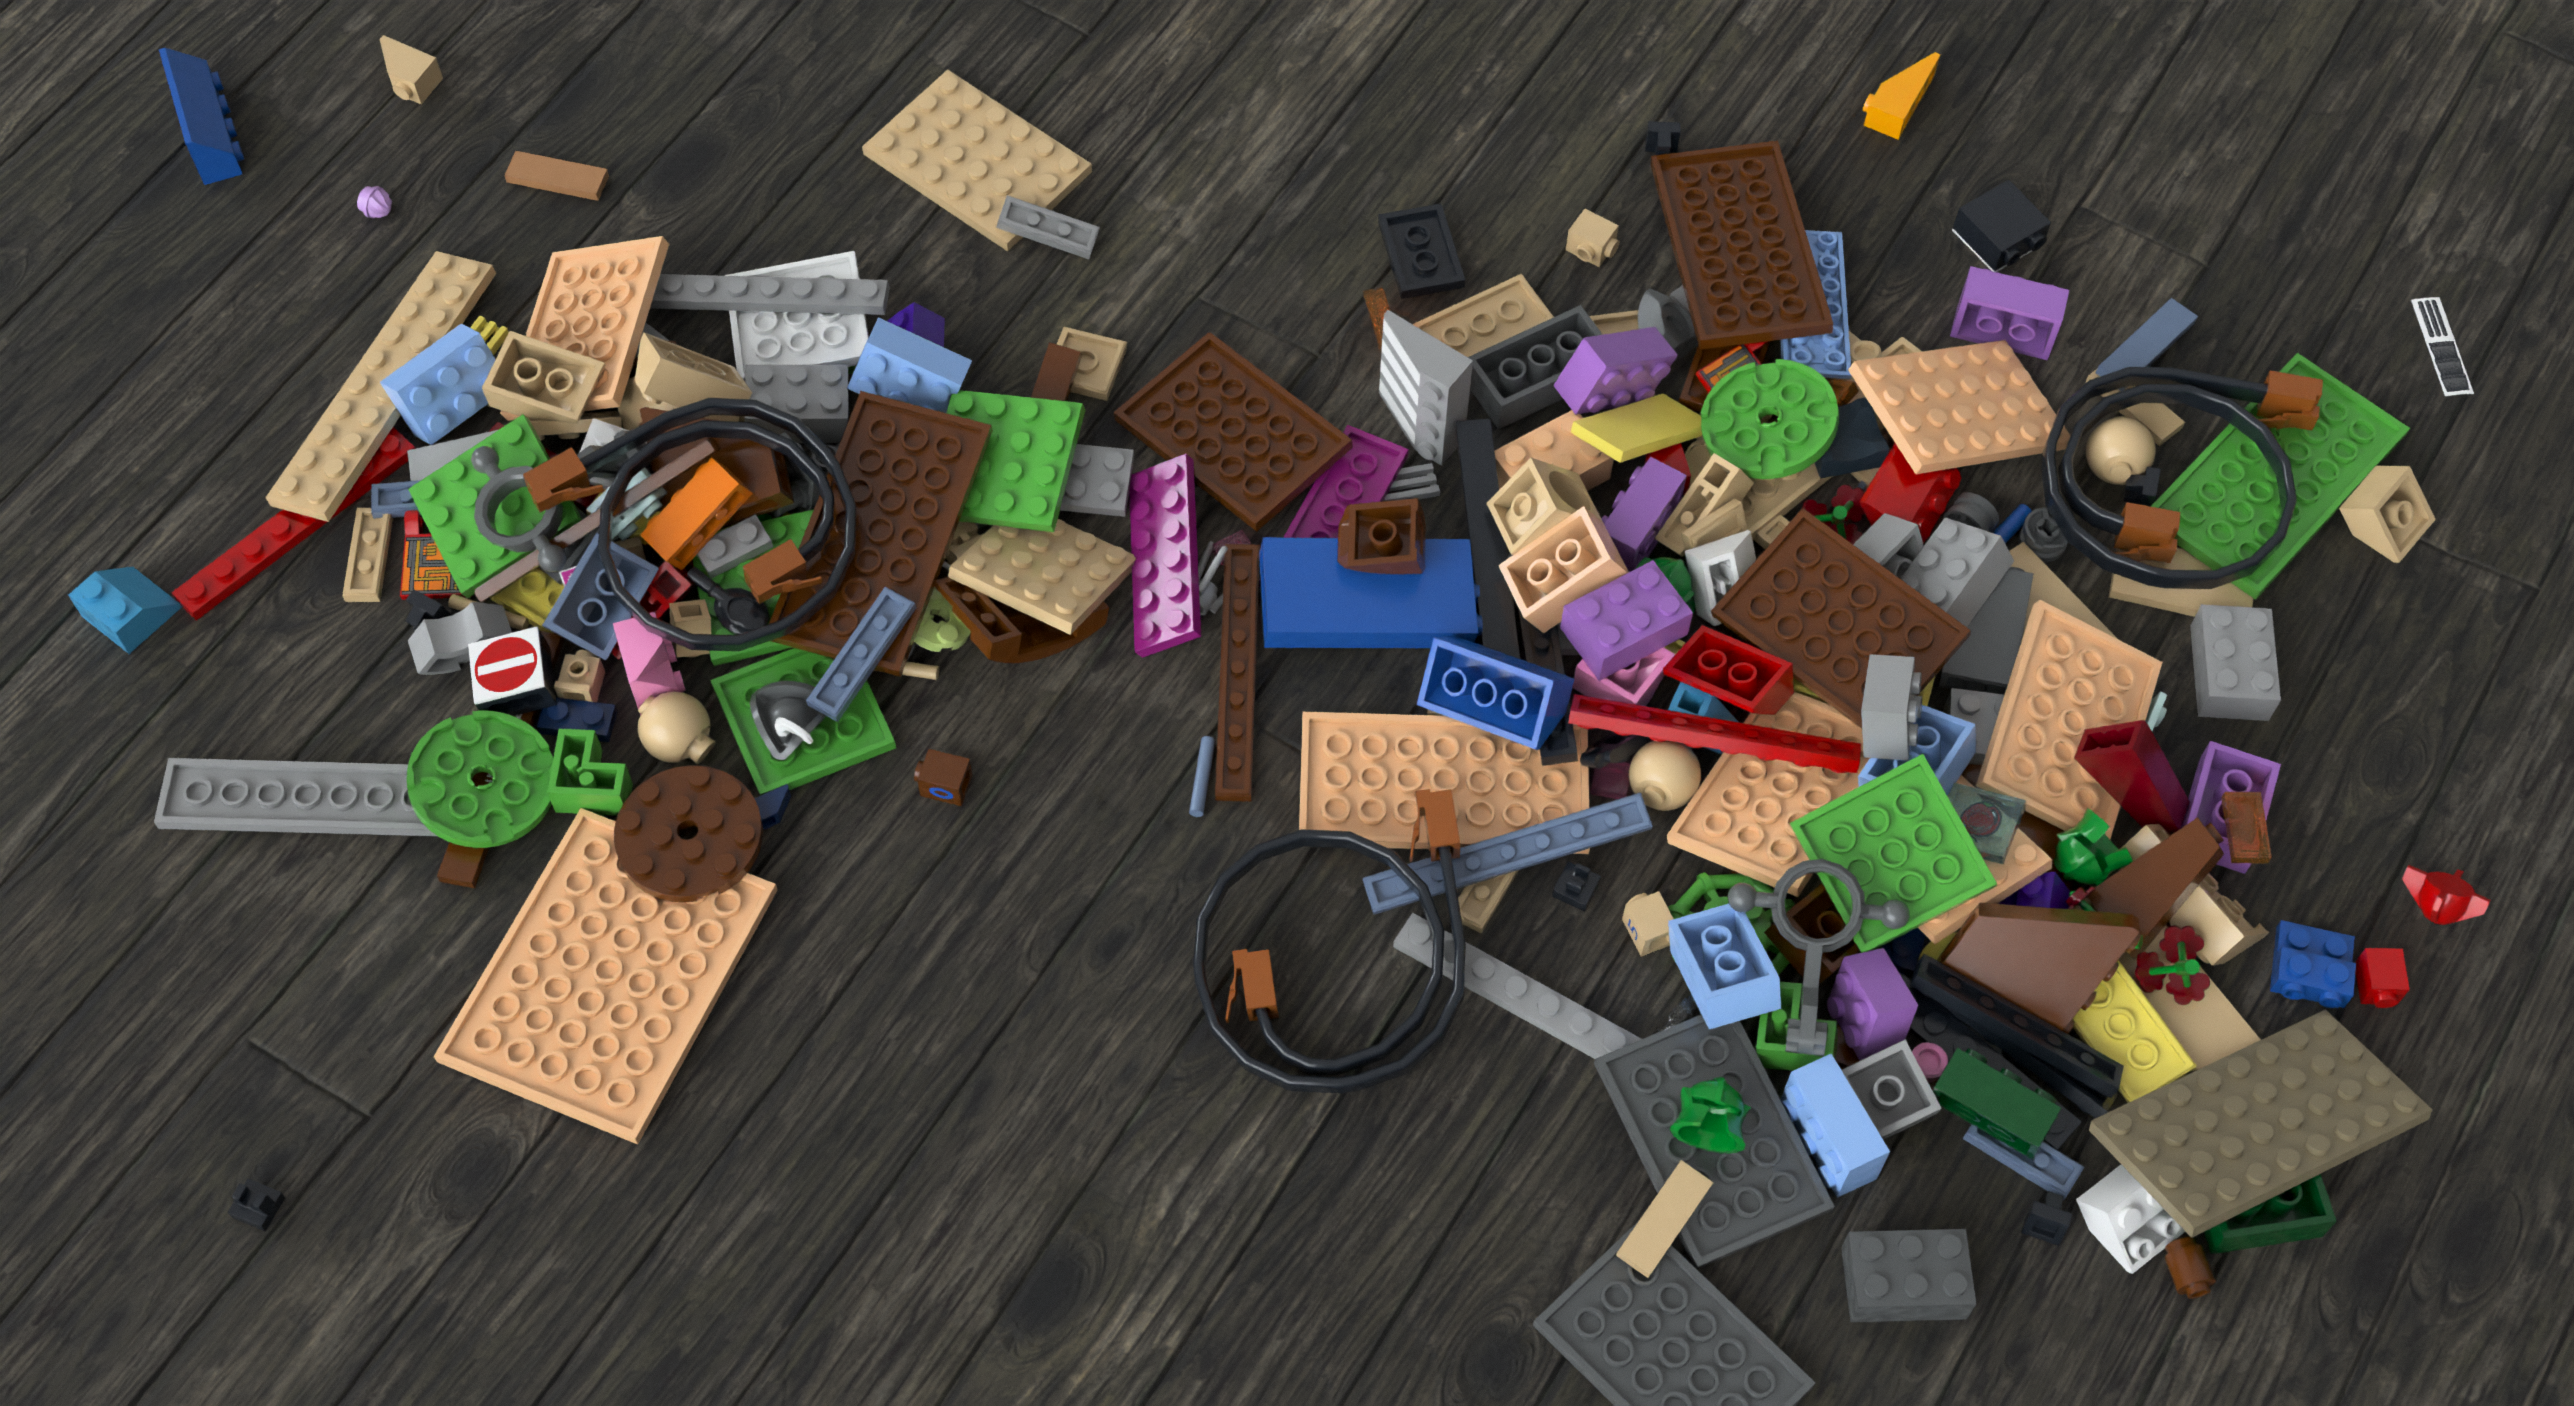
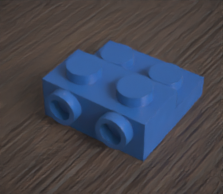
(2313, 965)

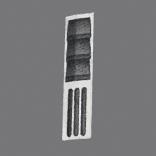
(2442, 346)

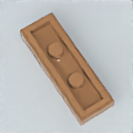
(556, 175)

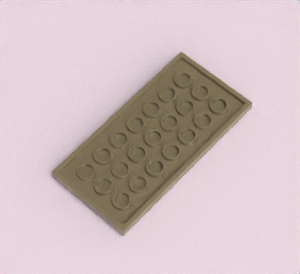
(2259, 1122)

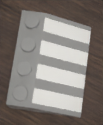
(1424, 387)

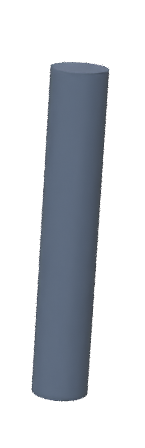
(1202, 776)

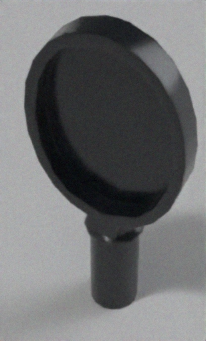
(734, 607)

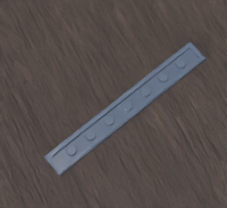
(1516, 850)

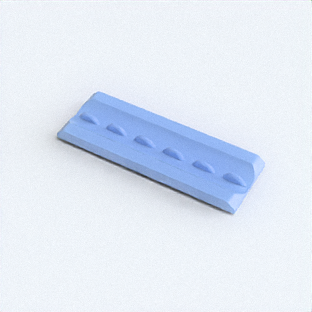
(1826, 352)

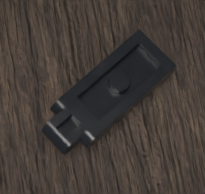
(1612, 749)

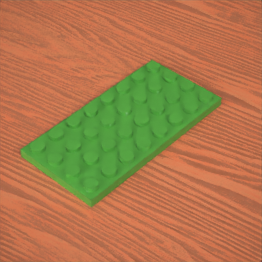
(2233, 496)

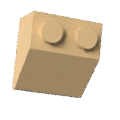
(2388, 511)

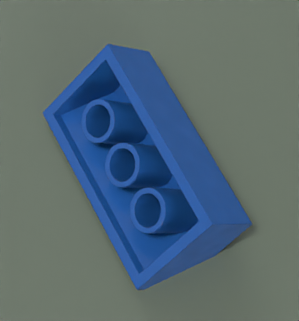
(203, 116)
(1494, 691)

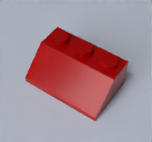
(1909, 495)
(1733, 672)

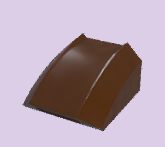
(1383, 537)

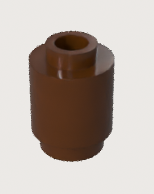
(2189, 1267)

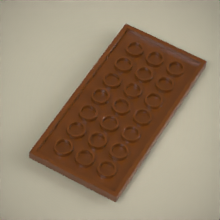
(1740, 245)
(910, 487)

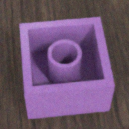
(1871, 1003)

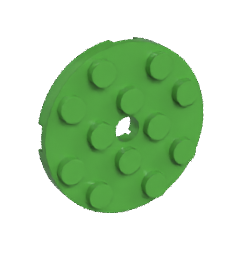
(1772, 450)
(488, 814)

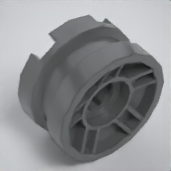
(1973, 511)
(2035, 535)

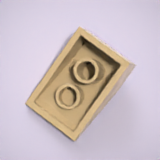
(541, 380)

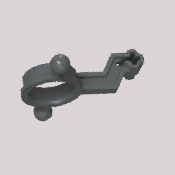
(502, 483)
(1807, 1034)

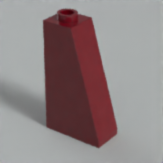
(2134, 772)

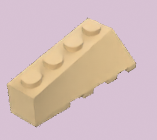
(2210, 914)

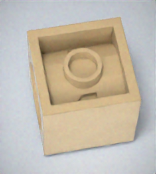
(1536, 502)

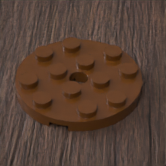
(696, 867)

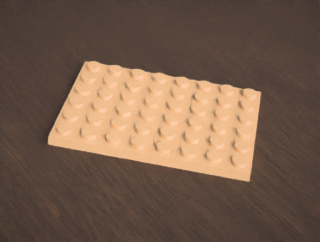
(600, 986)

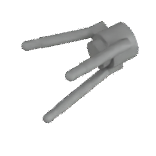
(1207, 589)

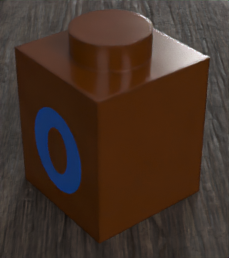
(943, 777)

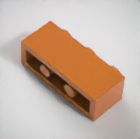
(696, 513)

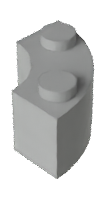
(443, 643)

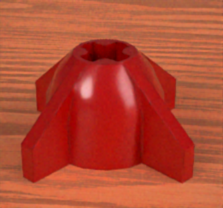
(2444, 896)

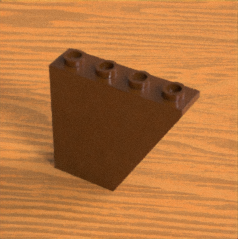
(753, 464)
(2042, 955)

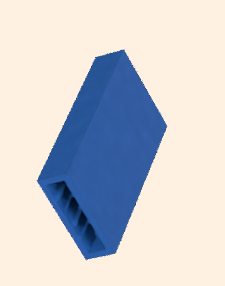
(1323, 605)

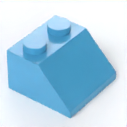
(123, 605)

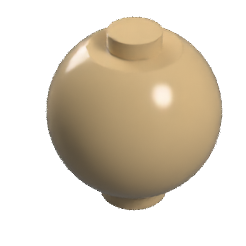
(2120, 450)
(675, 727)
(1665, 774)

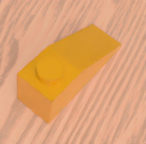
(1898, 97)

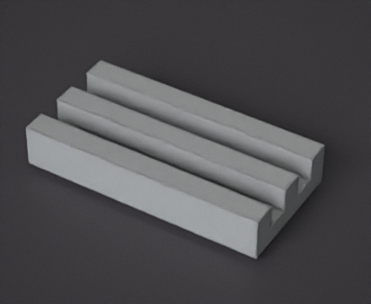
(1408, 472)

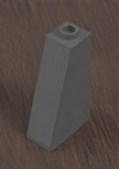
(1996, 635)

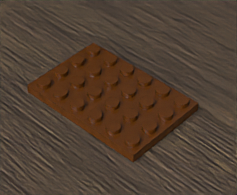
(1241, 428)
(1831, 608)

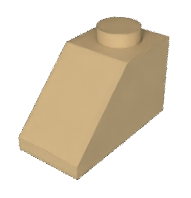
(410, 70)

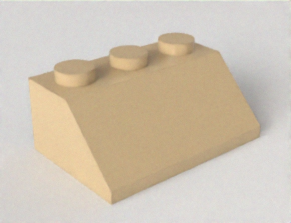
(684, 376)

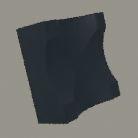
(1856, 443)

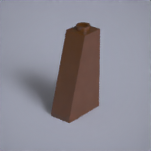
(2161, 879)

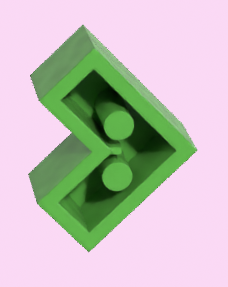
(582, 780)
(1773, 1033)

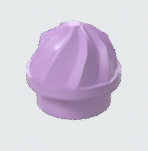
(374, 202)

